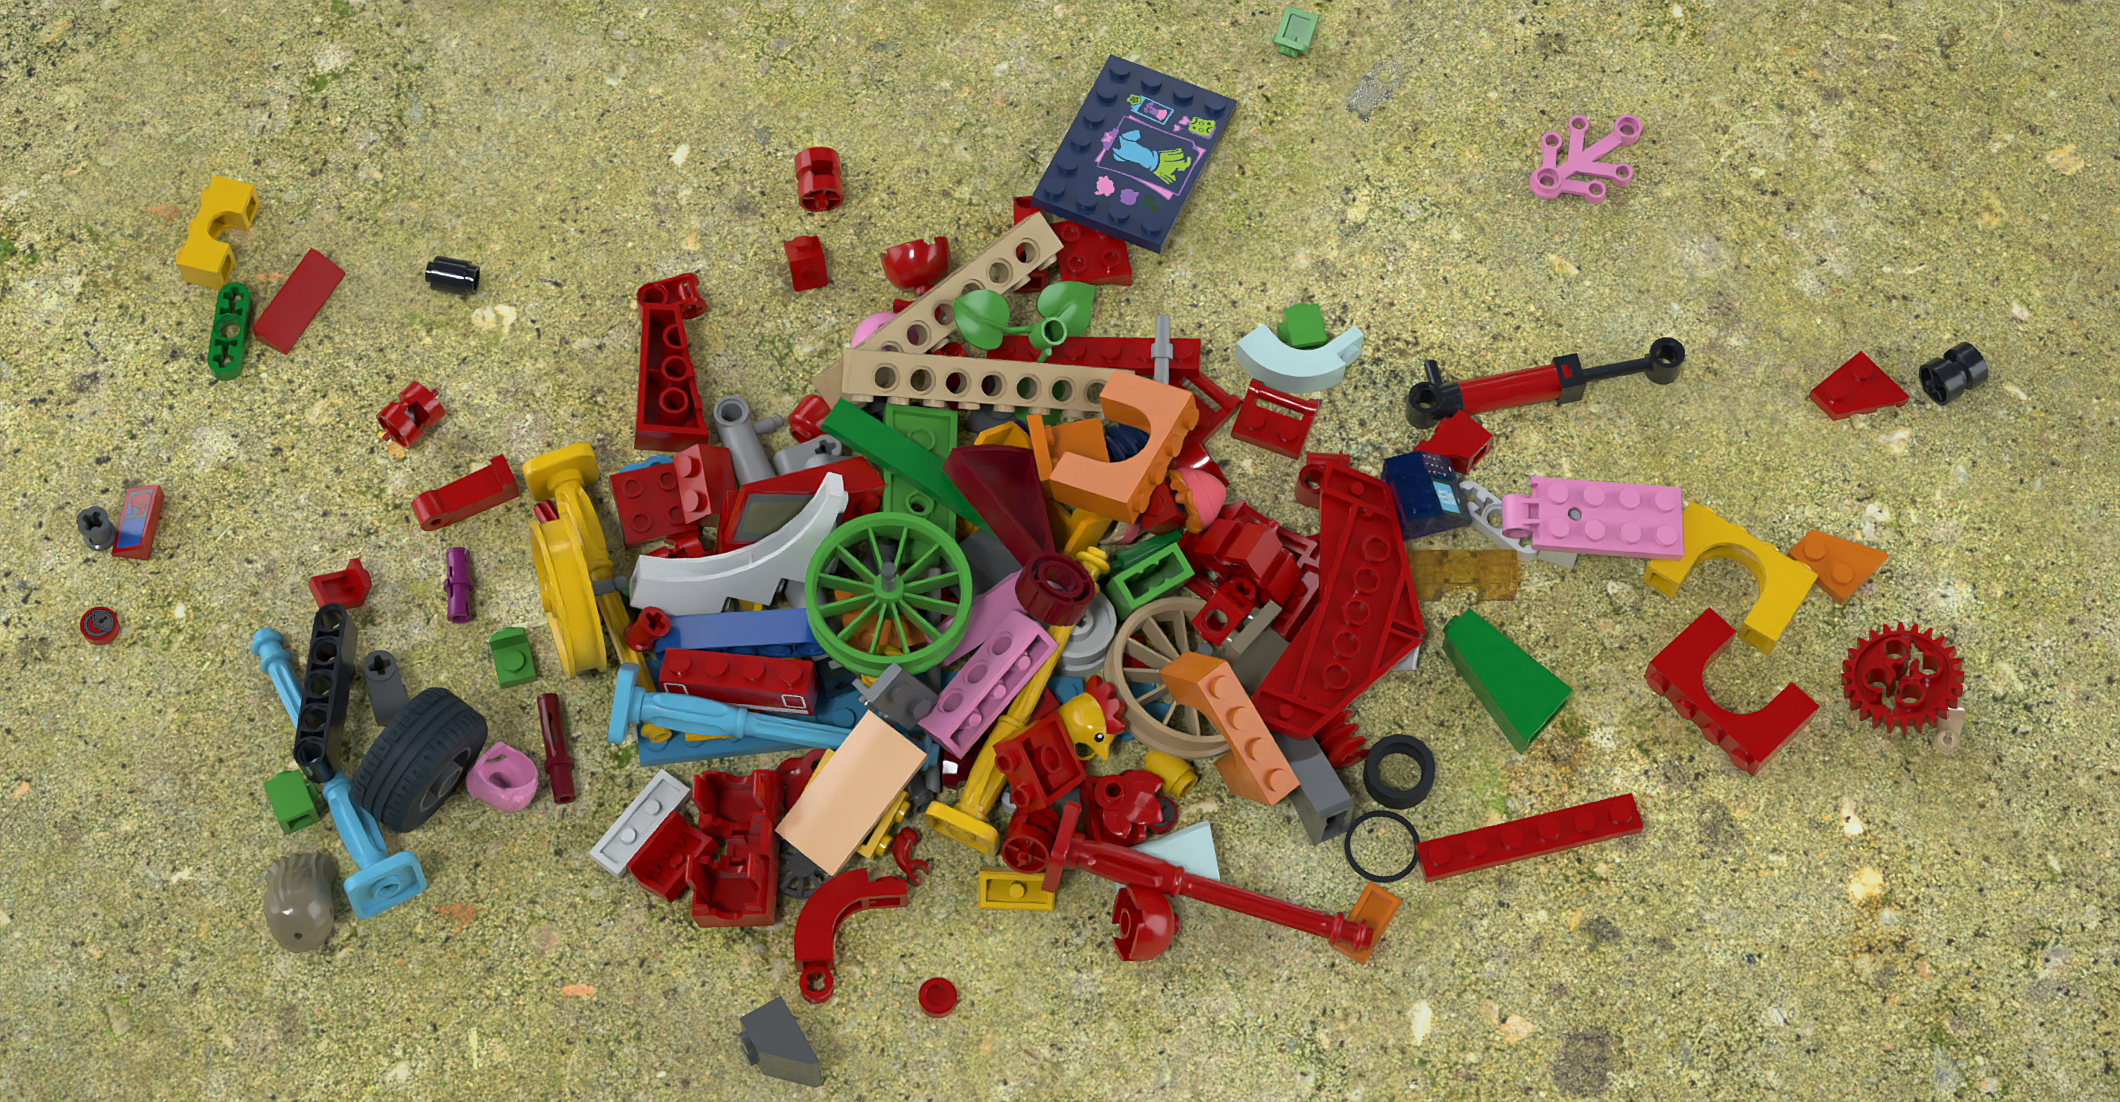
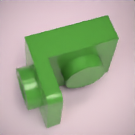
(512, 657)

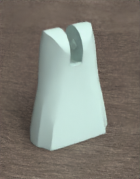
(1187, 847)

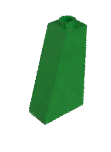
(1505, 679)

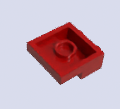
(1039, 763)

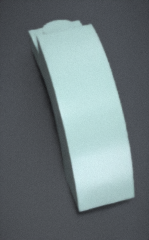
(1293, 369)

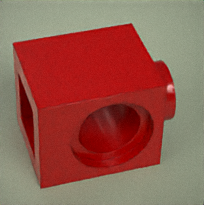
(1232, 604)

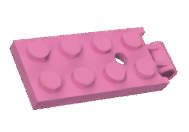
(1612, 520)

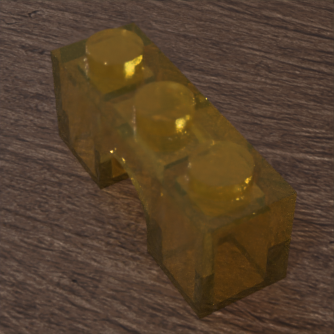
(1487, 572)

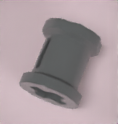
(96, 528)

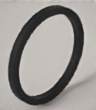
(1380, 879)

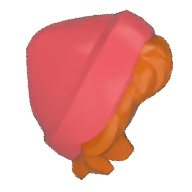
(1200, 494)

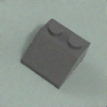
(987, 561)
(778, 1045)

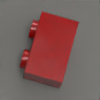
(703, 480)

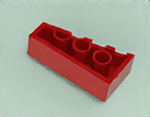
(667, 395)

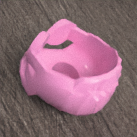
(503, 783)

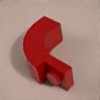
(833, 905)

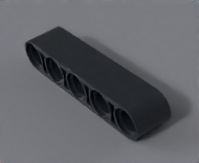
(327, 708)

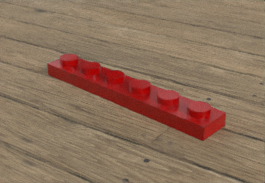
(1105, 352)
(1528, 837)

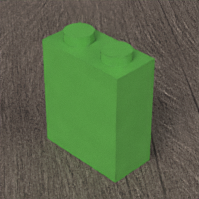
(1148, 581)

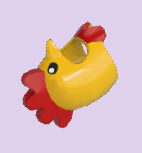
(1094, 718)

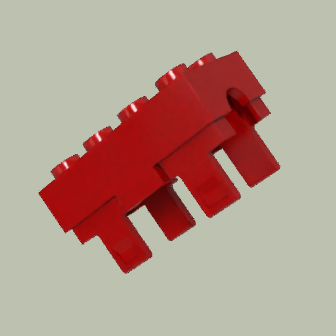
(744, 882)

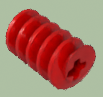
(1339, 744)

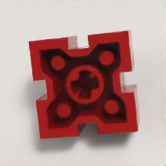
(1252, 553)

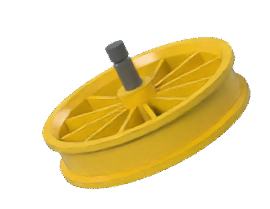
(570, 595)

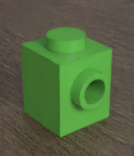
(1302, 327)
(292, 800)

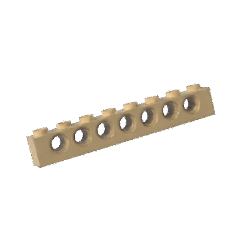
(1040, 247)
(862, 365)

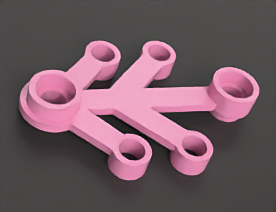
(1583, 161)

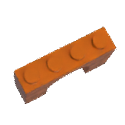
(1125, 487)
(1255, 762)

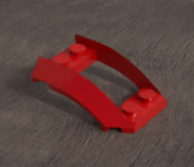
(1306, 556)

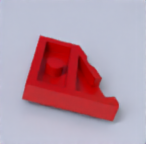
(1857, 389)

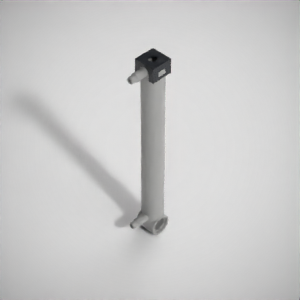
(752, 465)

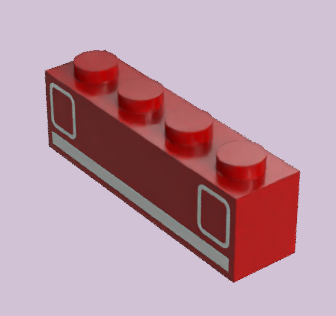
(742, 680)

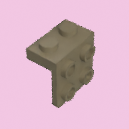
(1255, 648)

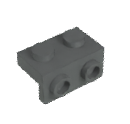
(897, 696)

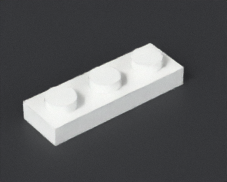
(639, 822)

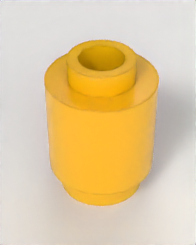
(1174, 772)

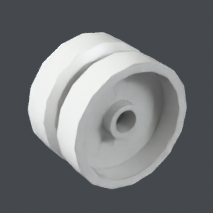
(1088, 641)

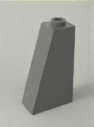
(1321, 796)

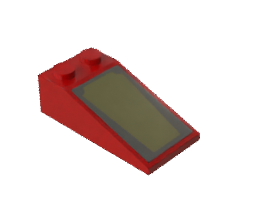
(773, 502)

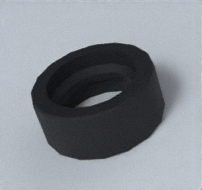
(1401, 745)

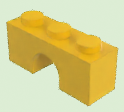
(223, 207)

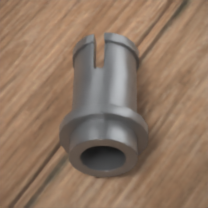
(919, 795)

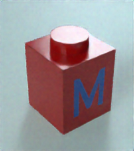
(1163, 512)

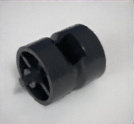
(1949, 376)

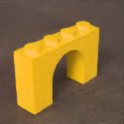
(1780, 580)

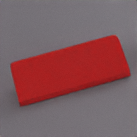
(297, 302)

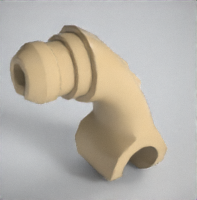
(1949, 731)

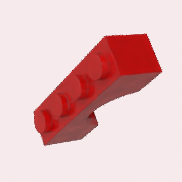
(1459, 440)

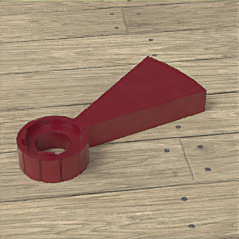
(1008, 496)

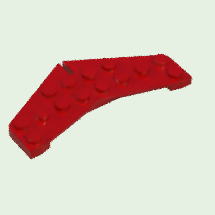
(1363, 615)

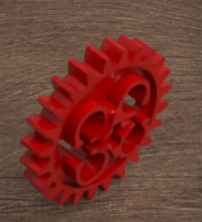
(1933, 691)

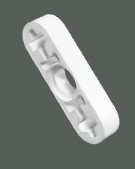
(1494, 506)

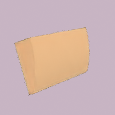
(851, 793)

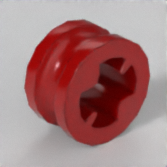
(816, 997)

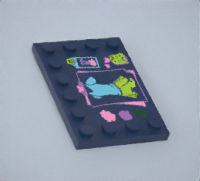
(1134, 154)

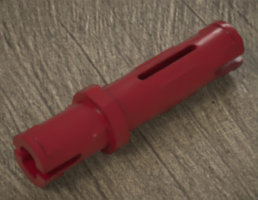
(558, 762)

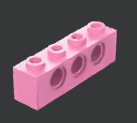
(987, 683)

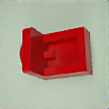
(806, 263)
(342, 587)

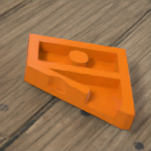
(1838, 562)

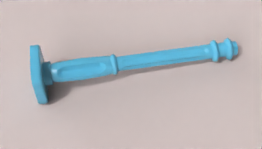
(717, 718)
(381, 878)

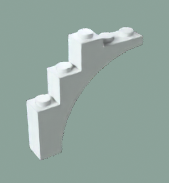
(747, 573)

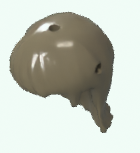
(300, 900)

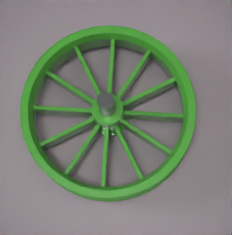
(888, 593)

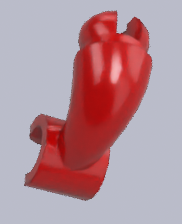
(901, 853)

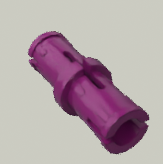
(458, 585)

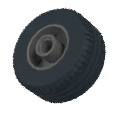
(419, 759)

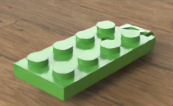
(936, 433)

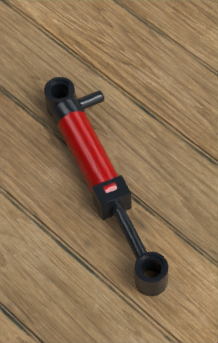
(1559, 380)

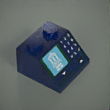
(1425, 494)

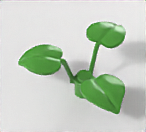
(1065, 311)

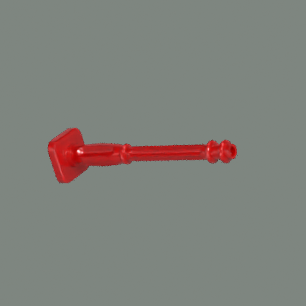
(1145, 871)

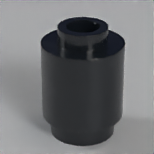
(452, 276)

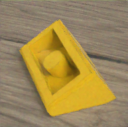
(1012, 890)

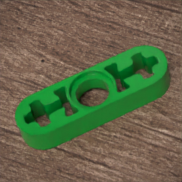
(235, 345)

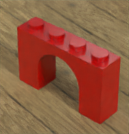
(1747, 738)

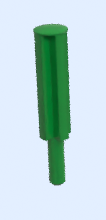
(1141, 551)

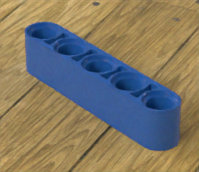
(751, 633)

